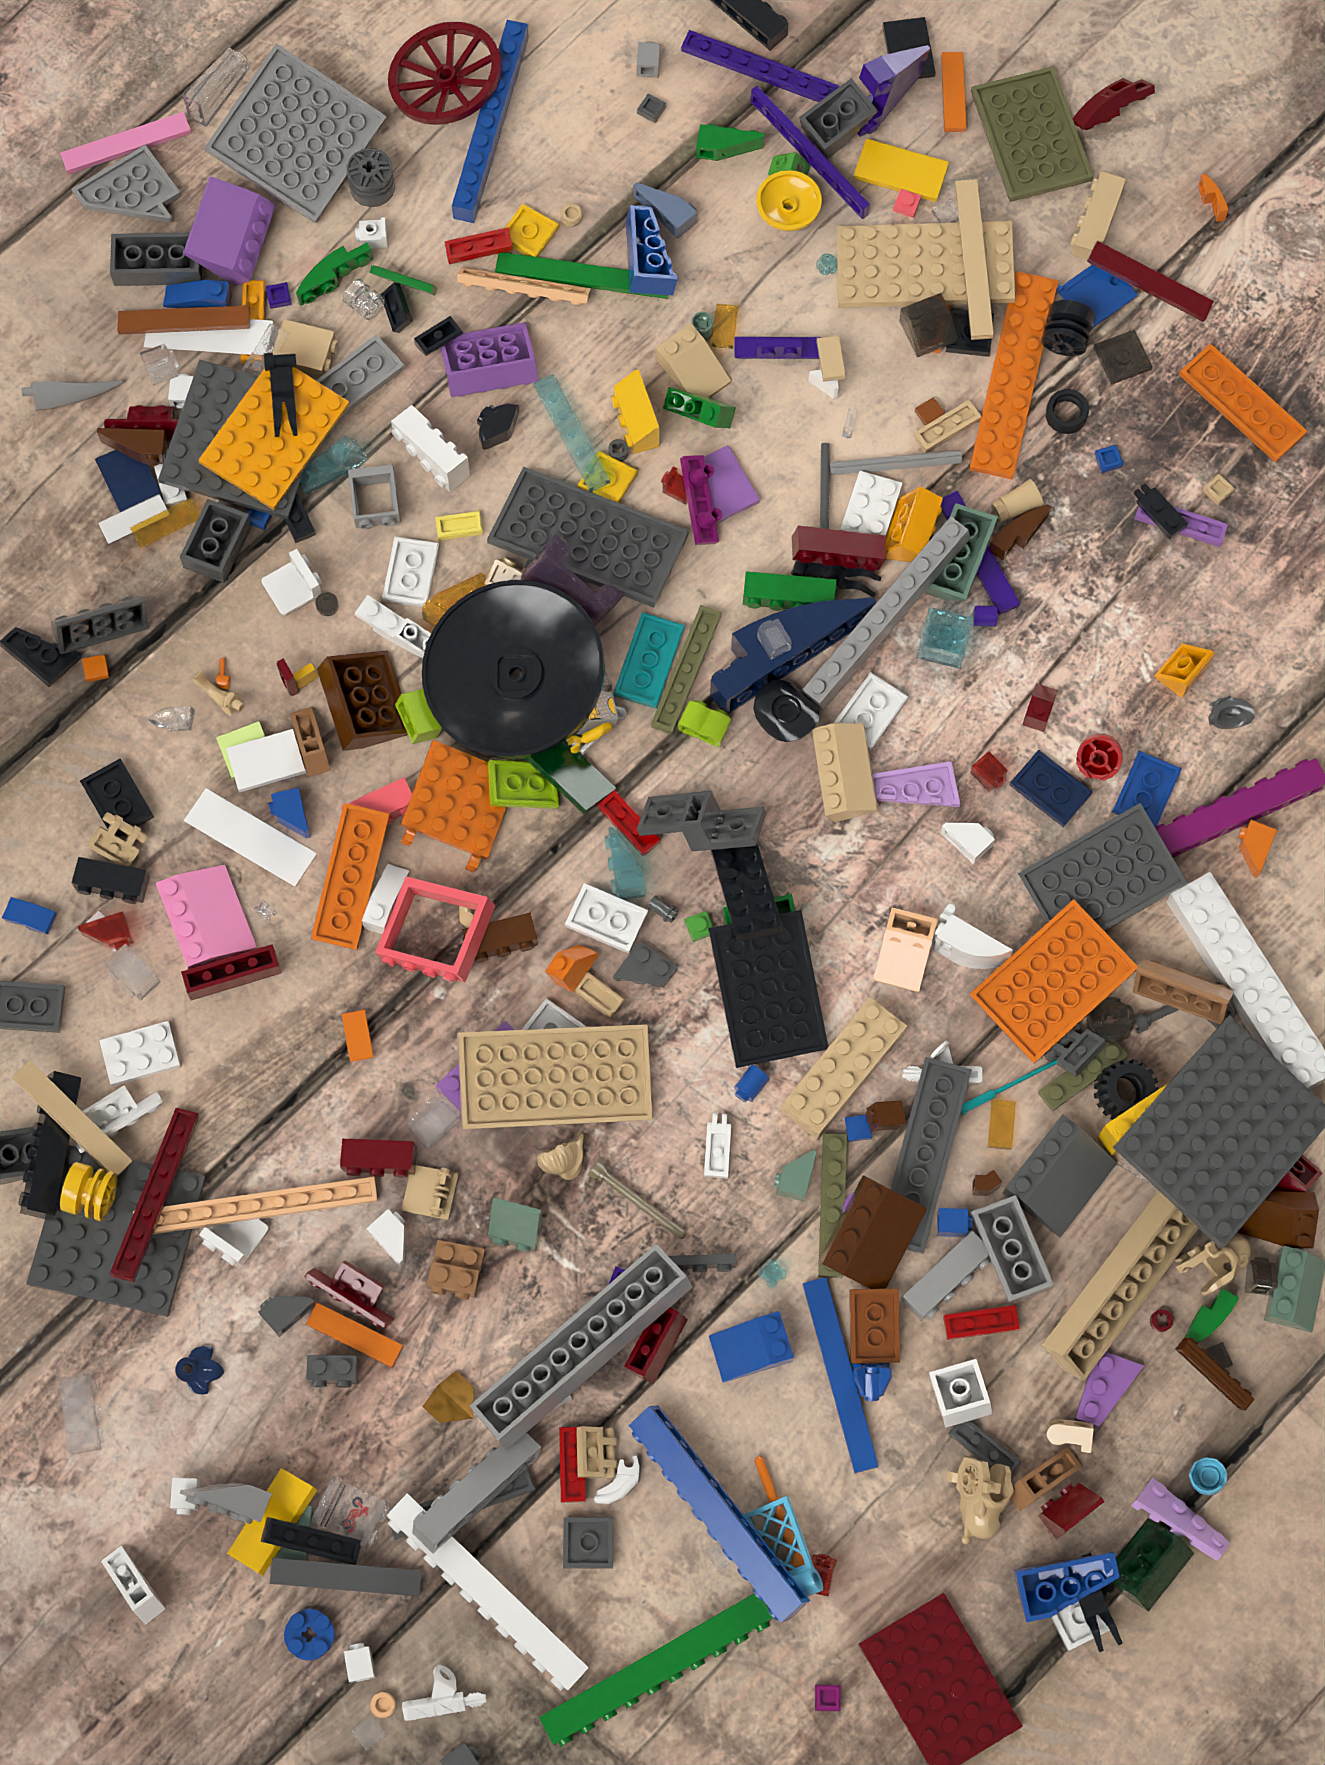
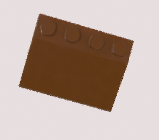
(362, 698)
(872, 1234)

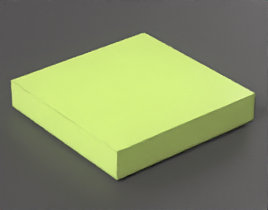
(236, 737)

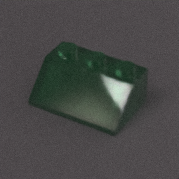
(1150, 1564)

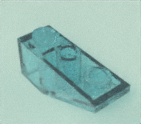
(332, 464)
(627, 871)

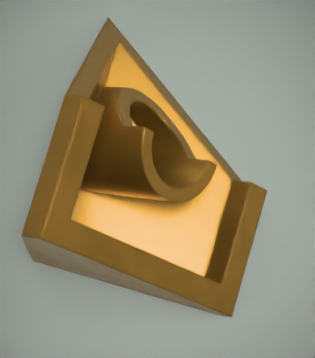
(451, 1400)

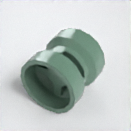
(702, 321)

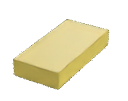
(458, 525)

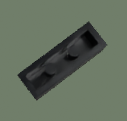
(110, 880)

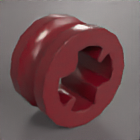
(1169, 1321)

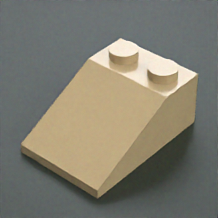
(692, 363)

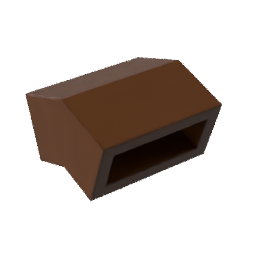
(986, 1184)

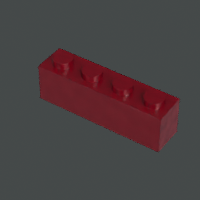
(838, 548)
(231, 972)

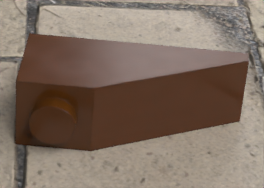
(140, 444)

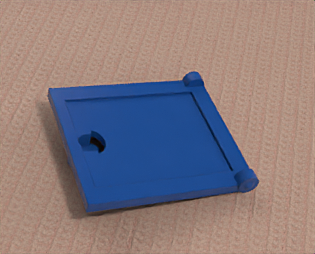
(1098, 291)

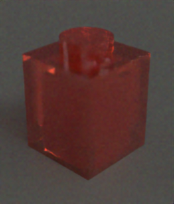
(989, 772)

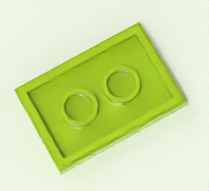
(519, 786)

